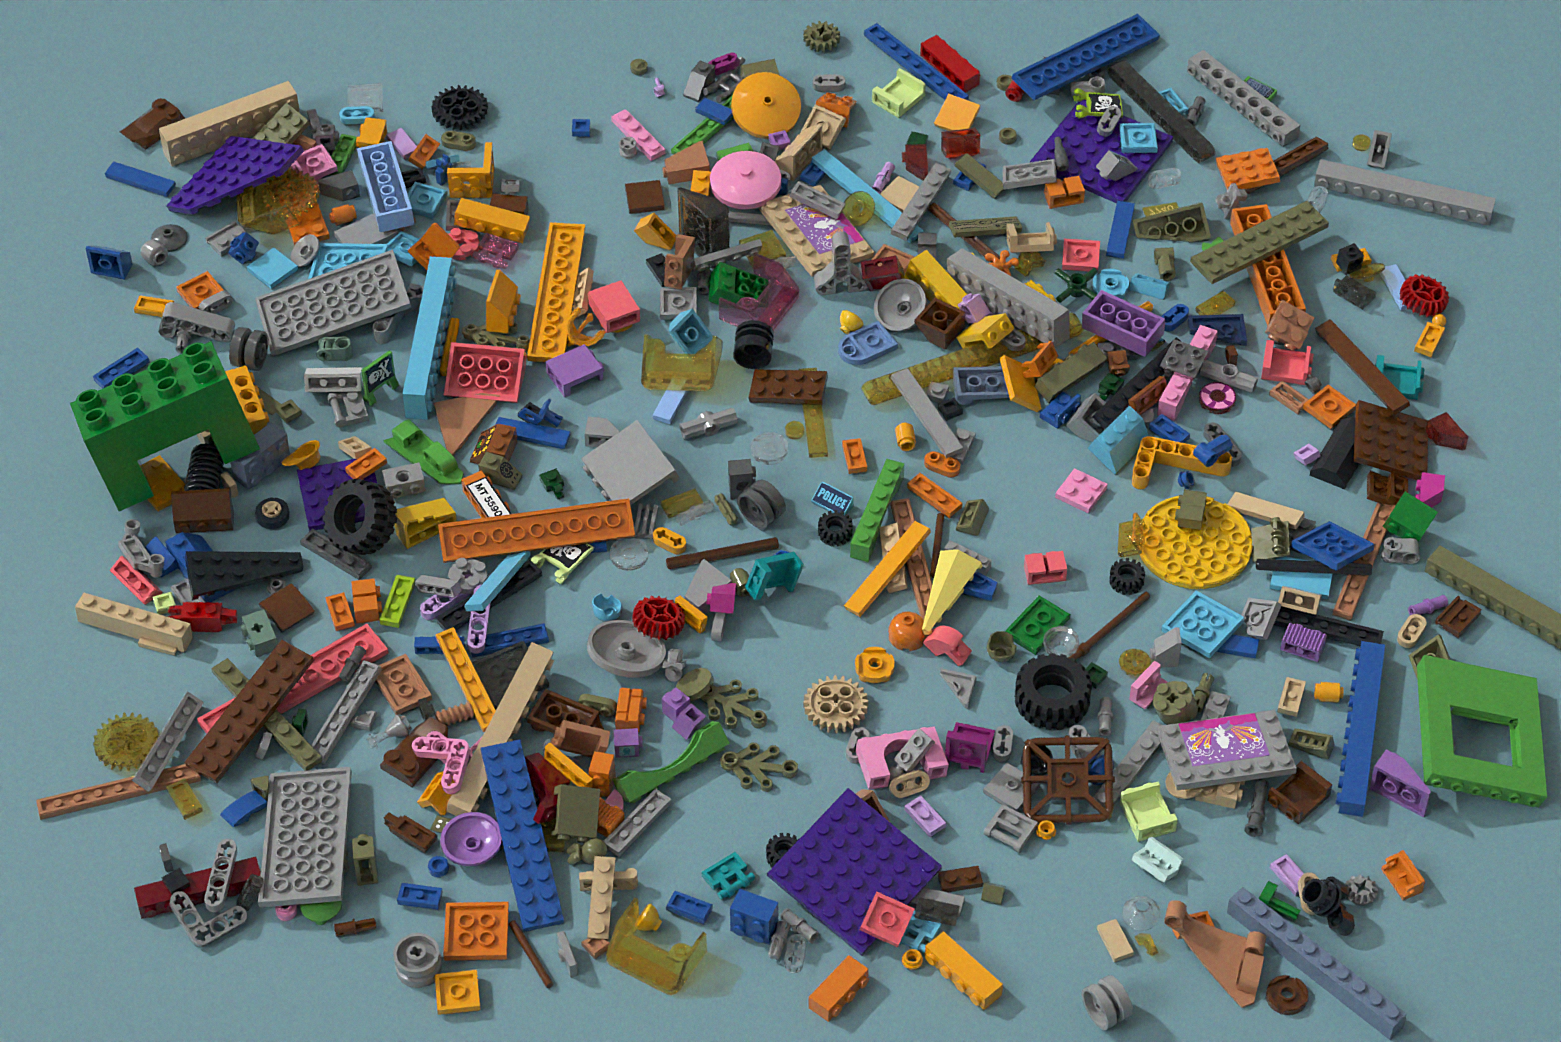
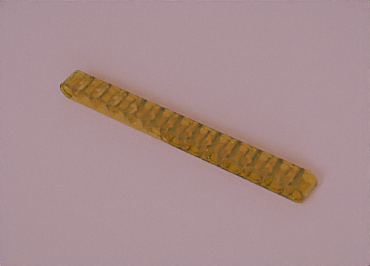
(941, 368)

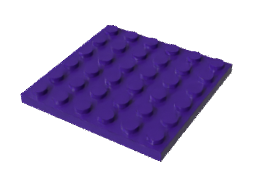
(1087, 148)
(848, 860)

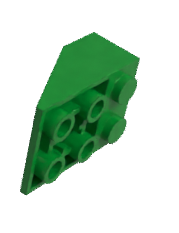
(734, 284)

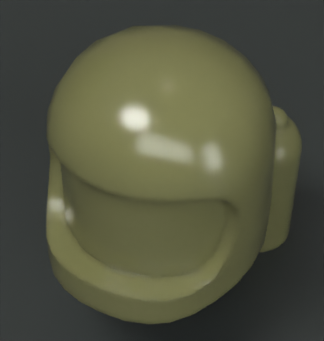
(587, 851)

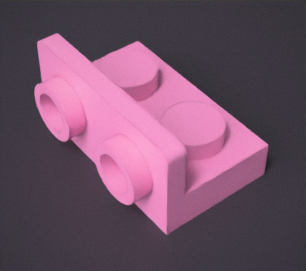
(1145, 686)

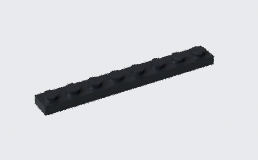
(1119, 401)

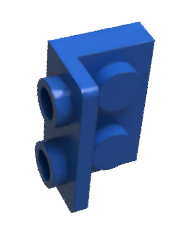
(1060, 409)

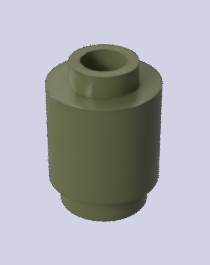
(740, 577)

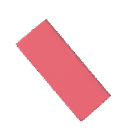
(135, 580)

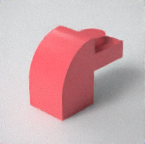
(948, 641)

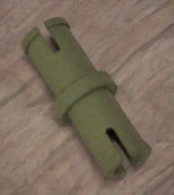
(1202, 691)

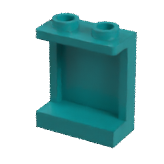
(1403, 377)
(774, 572)

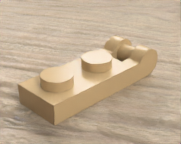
(622, 880)

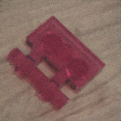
(496, 246)

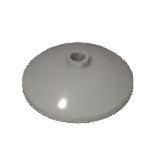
(892, 301)

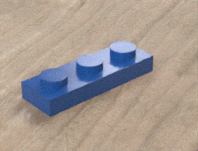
(127, 364)

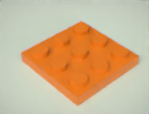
(1248, 169)
(476, 931)

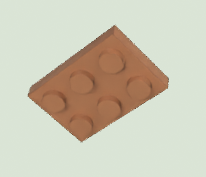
(401, 684)

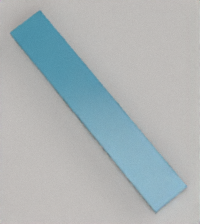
(496, 581)

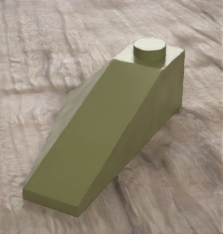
(1178, 224)

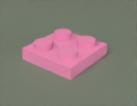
(1081, 490)

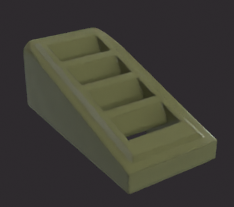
(1317, 750)

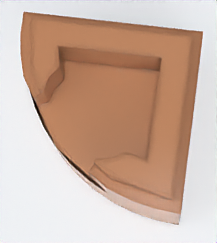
(595, 946)

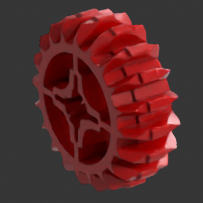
(1424, 295)
(658, 617)

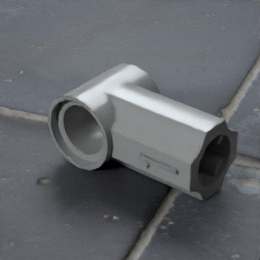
(1095, 85)

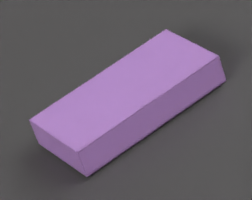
(402, 143)
(1287, 872)

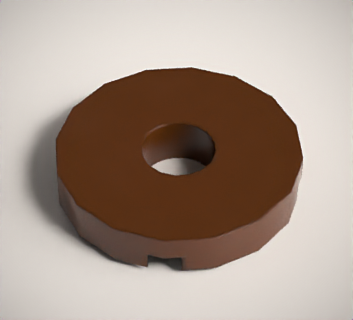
(1284, 1005)

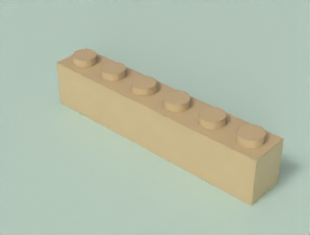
(133, 621)

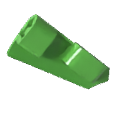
(433, 457)

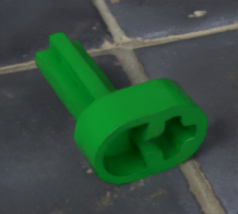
(1275, 904)

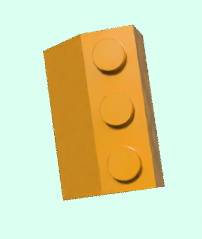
(501, 303)

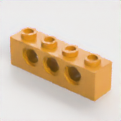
(248, 394)

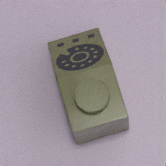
(500, 471)

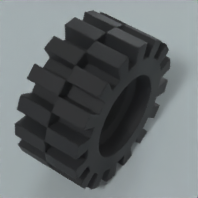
(835, 519)
(1127, 585)
(776, 844)

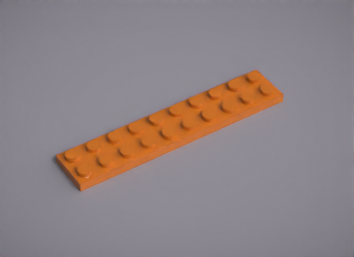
(536, 530)

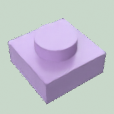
(1307, 454)

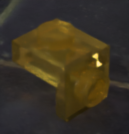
(1029, 260)

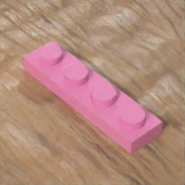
(632, 128)

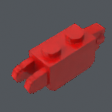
(204, 615)

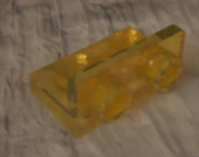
(1131, 537)

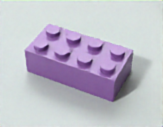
(1123, 323)

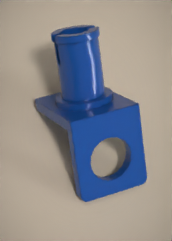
(544, 413)

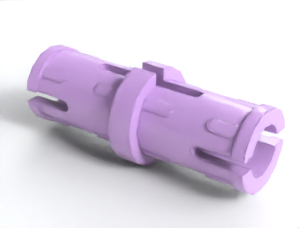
(886, 171)

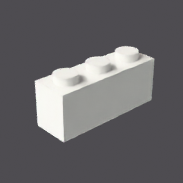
(333, 379)

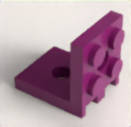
(969, 745)

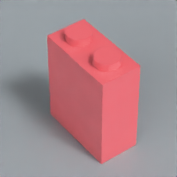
(614, 306)

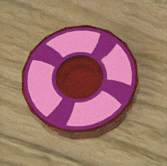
(1217, 397)

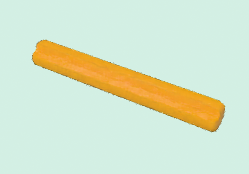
(451, 336)

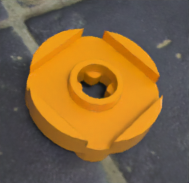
(874, 674)

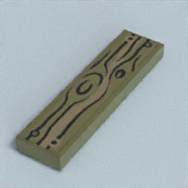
(985, 226)

